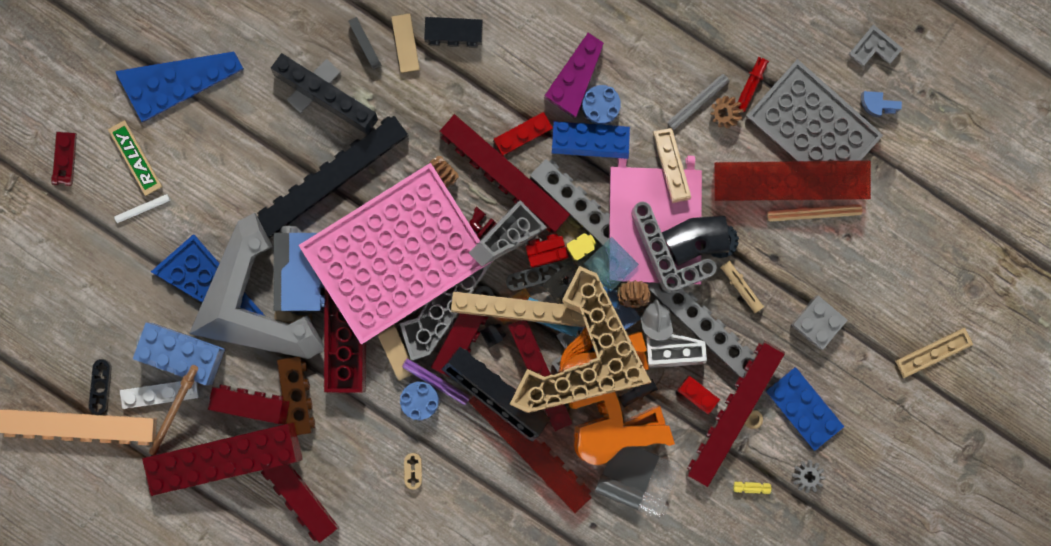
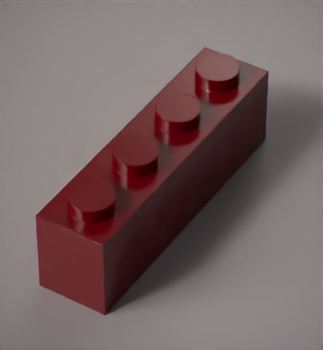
(461, 335)
(249, 405)

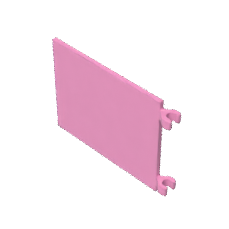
(649, 185)

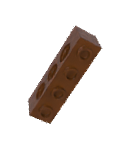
(285, 368)

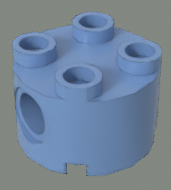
(601, 105)
(419, 400)

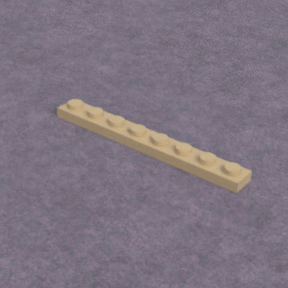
(515, 309)

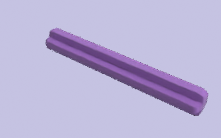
(435, 381)

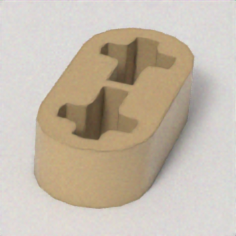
(408, 471)

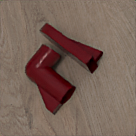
(477, 217)

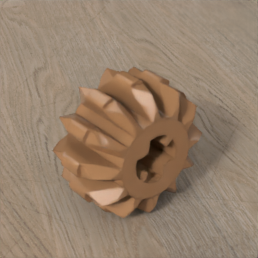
(720, 114)
(445, 171)
(633, 294)

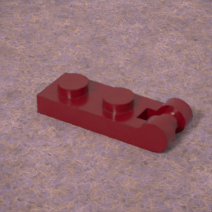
(64, 158)

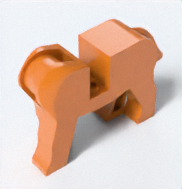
(604, 437)

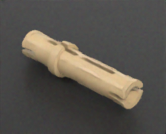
(737, 280)

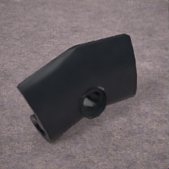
(708, 230)

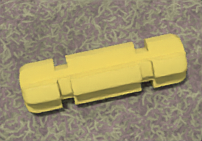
(749, 487)

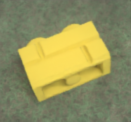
(581, 246)

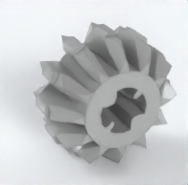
(803, 481)

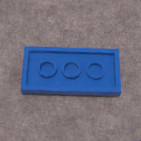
(591, 140)
(804, 408)

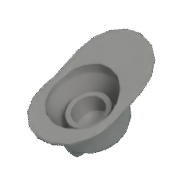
(656, 321)

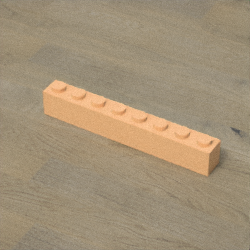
(77, 426)

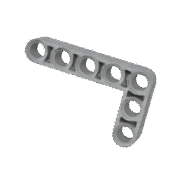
(664, 254)

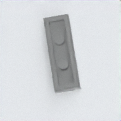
(327, 72)

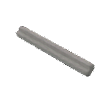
(698, 101)

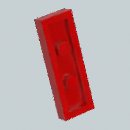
(523, 133)

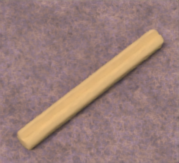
(810, 213)

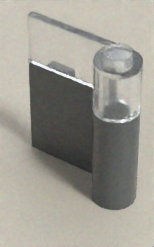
(639, 480)

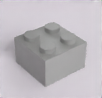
(819, 322)

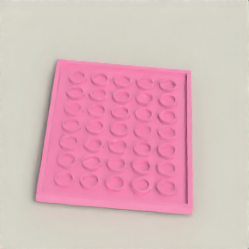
(394, 253)

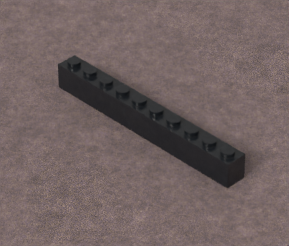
(331, 176)

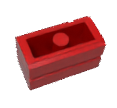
(546, 251)
(698, 394)

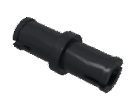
(637, 393)

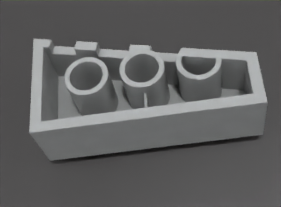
(510, 232)

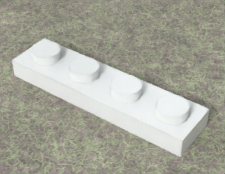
(155, 394)

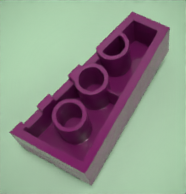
(572, 82)

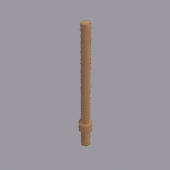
(186, 384)

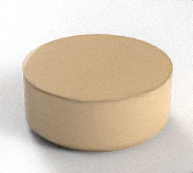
(754, 420)

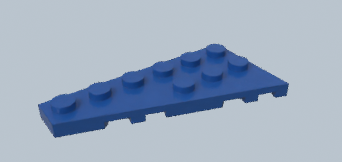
(164, 85)
(192, 271)

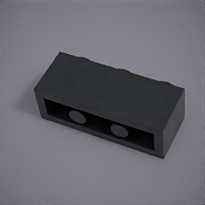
(453, 31)

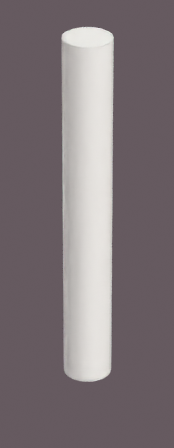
(142, 208)

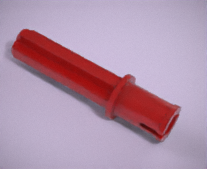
(752, 82)

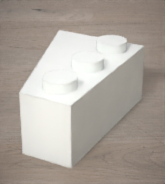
(675, 352)

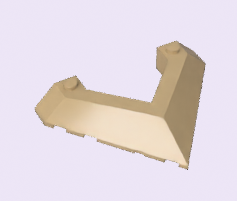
(616, 361)

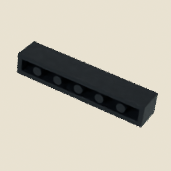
(324, 93)
(493, 393)

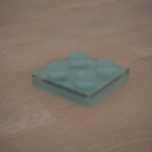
(611, 264)

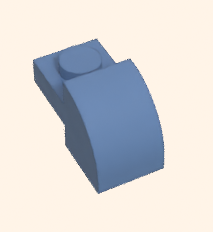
(874, 104)

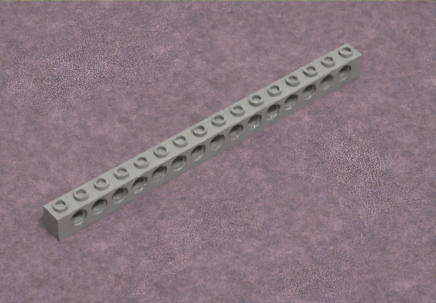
(549, 168)

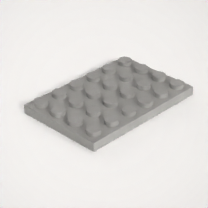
(812, 119)

